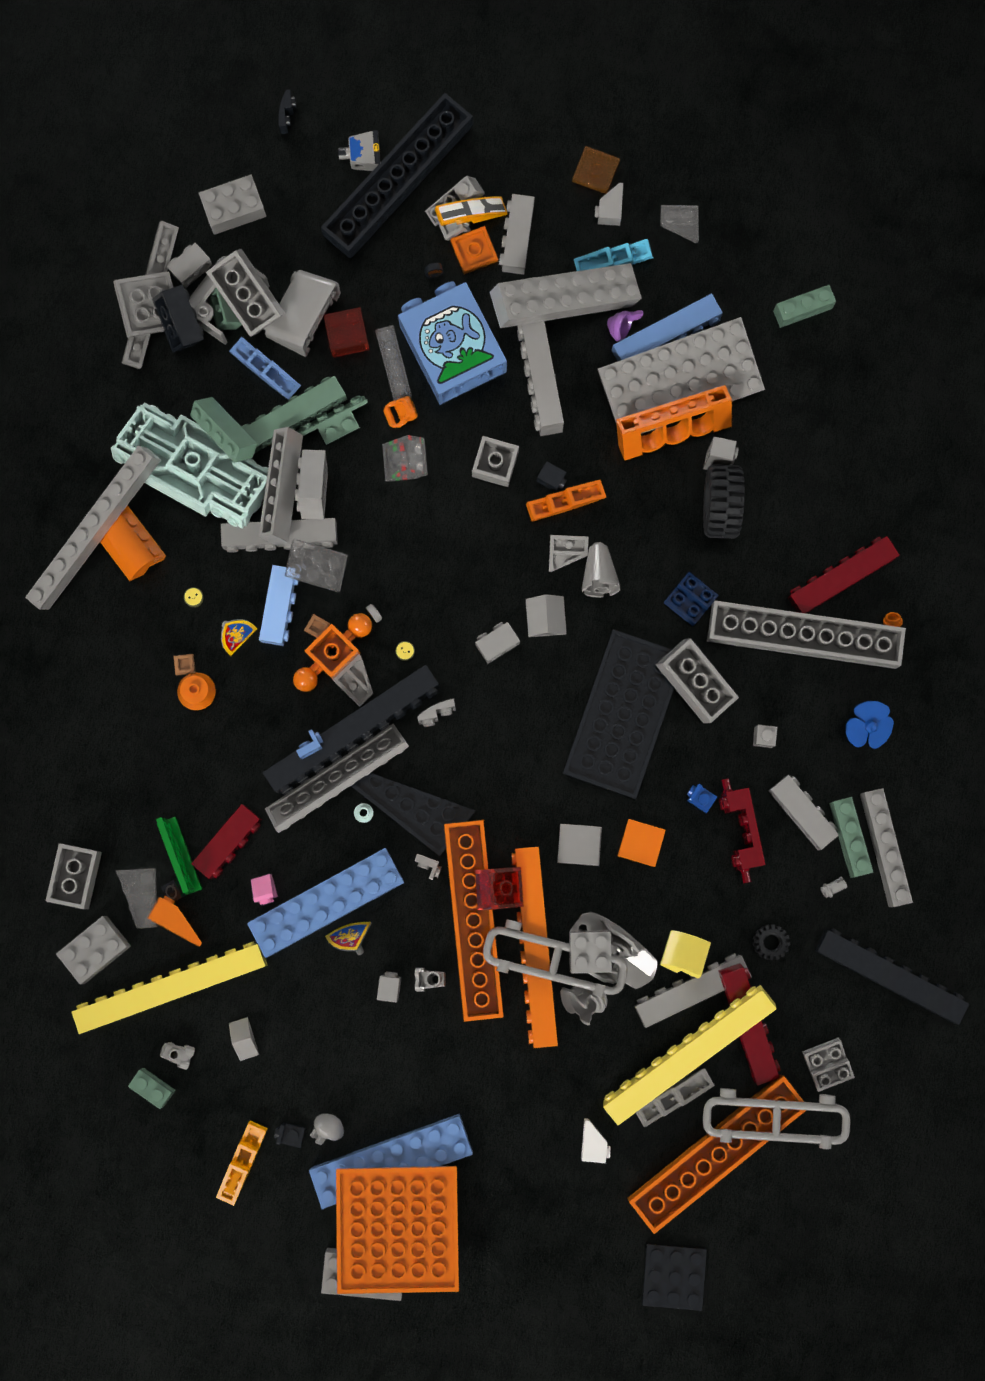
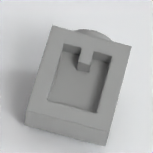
(452, 230)
(425, 862)

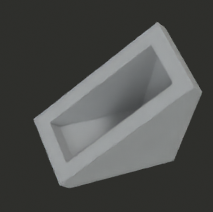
(243, 1039)

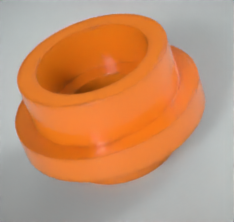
(893, 619)

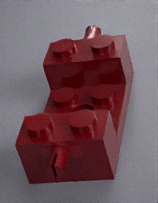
(741, 801)

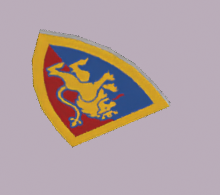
(235, 634)

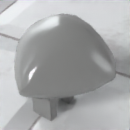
(327, 1127)

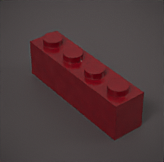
(226, 842)

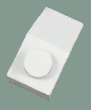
(593, 1144)

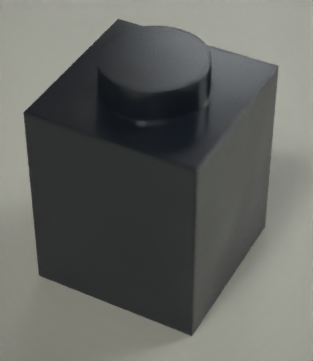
(552, 477)

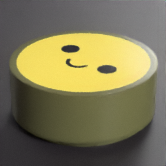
(193, 597)
(405, 651)

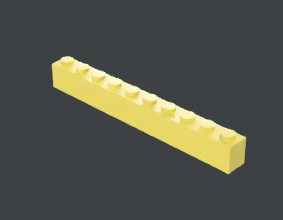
(169, 988)
(689, 1054)

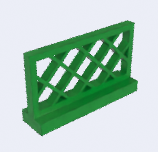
(179, 855)

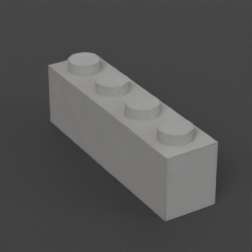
(518, 234)
(803, 812)

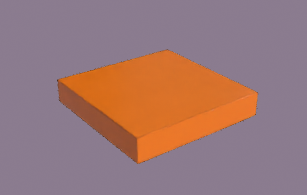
(474, 250)
(641, 843)

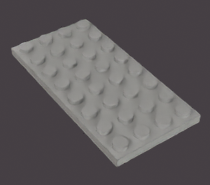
(682, 370)

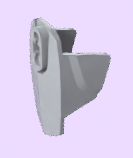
(639, 961)

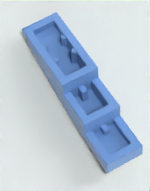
(265, 368)

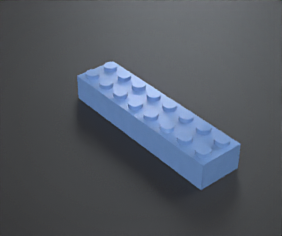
(325, 903)
(422, 1147)

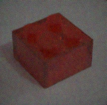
(346, 332)
(499, 888)

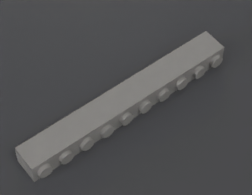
(93, 528)

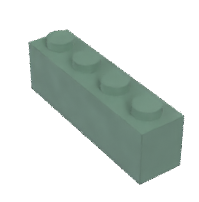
(223, 429)
(851, 837)

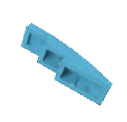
(618, 255)

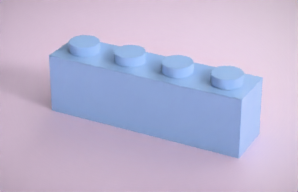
(277, 607)

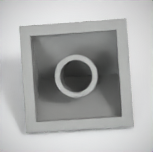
(546, 616)

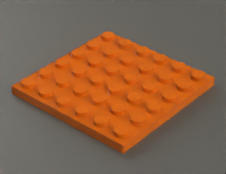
(397, 1230)

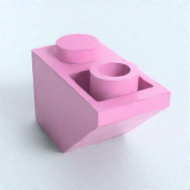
(264, 889)

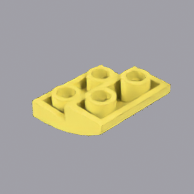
(685, 953)

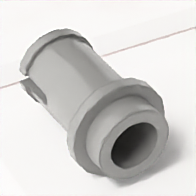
(833, 887)

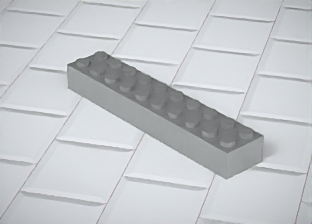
(806, 634)

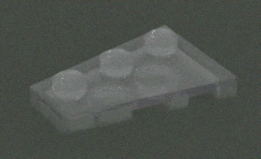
(141, 894)

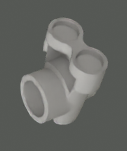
(424, 979)
(181, 1055)

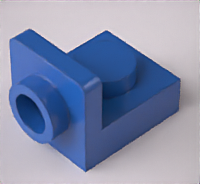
(701, 797)

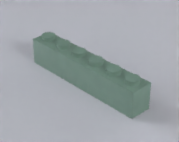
(297, 411)

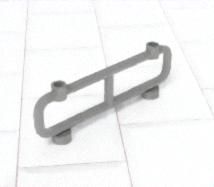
(513, 929)
(826, 1104)

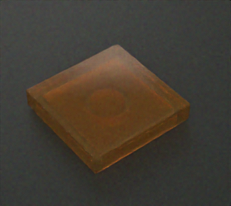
(596, 170)

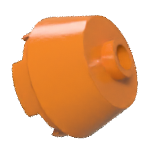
(196, 691)

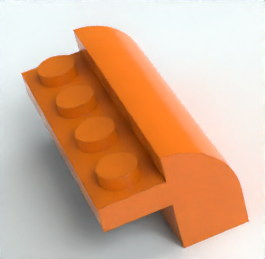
(131, 545)

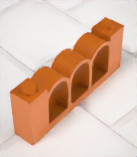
(718, 416)

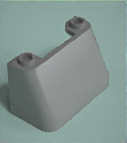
(304, 309)

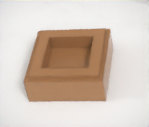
(316, 626)
(184, 664)

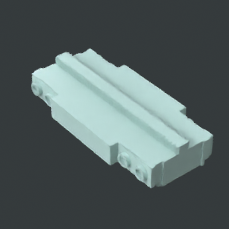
(193, 466)

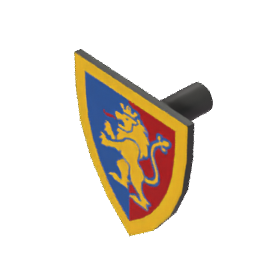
(349, 937)

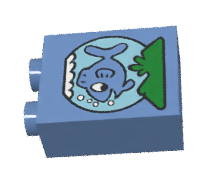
(451, 341)

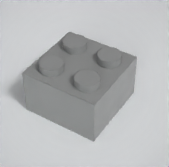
(495, 461)
(590, 952)

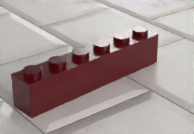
(843, 576)
(754, 1041)

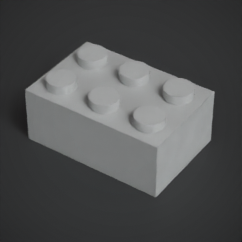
(232, 204)
(312, 484)
(73, 876)
(93, 950)

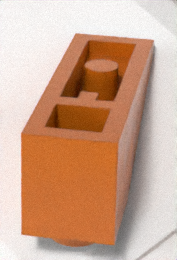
(171, 918)

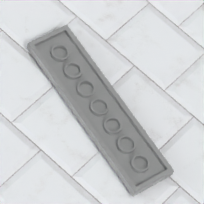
(336, 778)

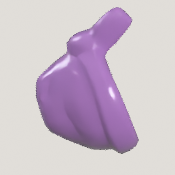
(621, 322)

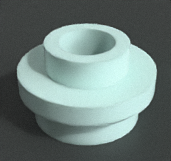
(368, 817)

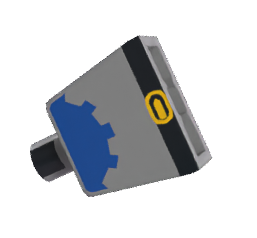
(362, 151)

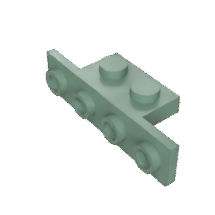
(335, 423)

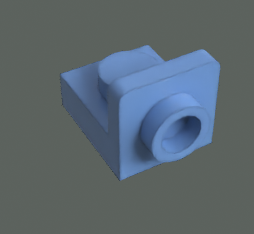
(308, 748)

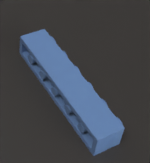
(672, 328)

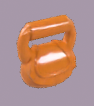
(405, 410)

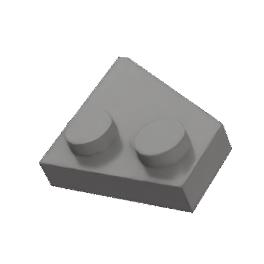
(566, 550)

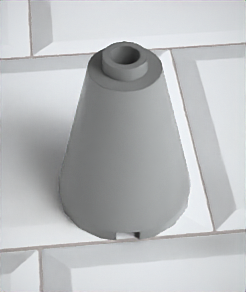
(599, 572)

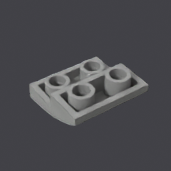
(430, 716)
(579, 844)
(828, 1064)

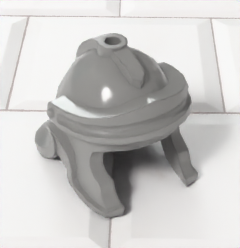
(582, 1002)

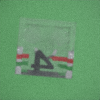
(405, 458)

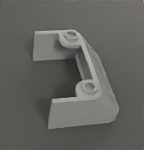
(200, 302)

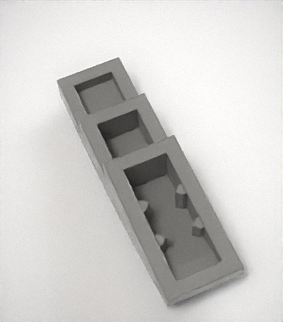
(675, 1096)

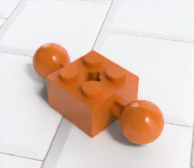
(306, 678)

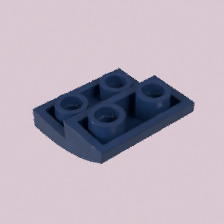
(691, 599)

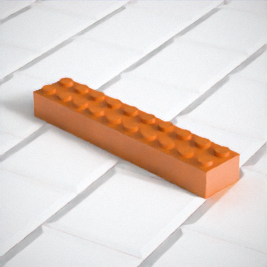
(535, 955)
(477, 977)
(710, 1159)

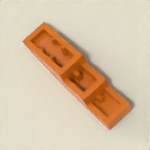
(566, 500)

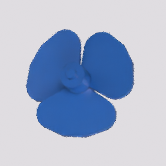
(873, 721)

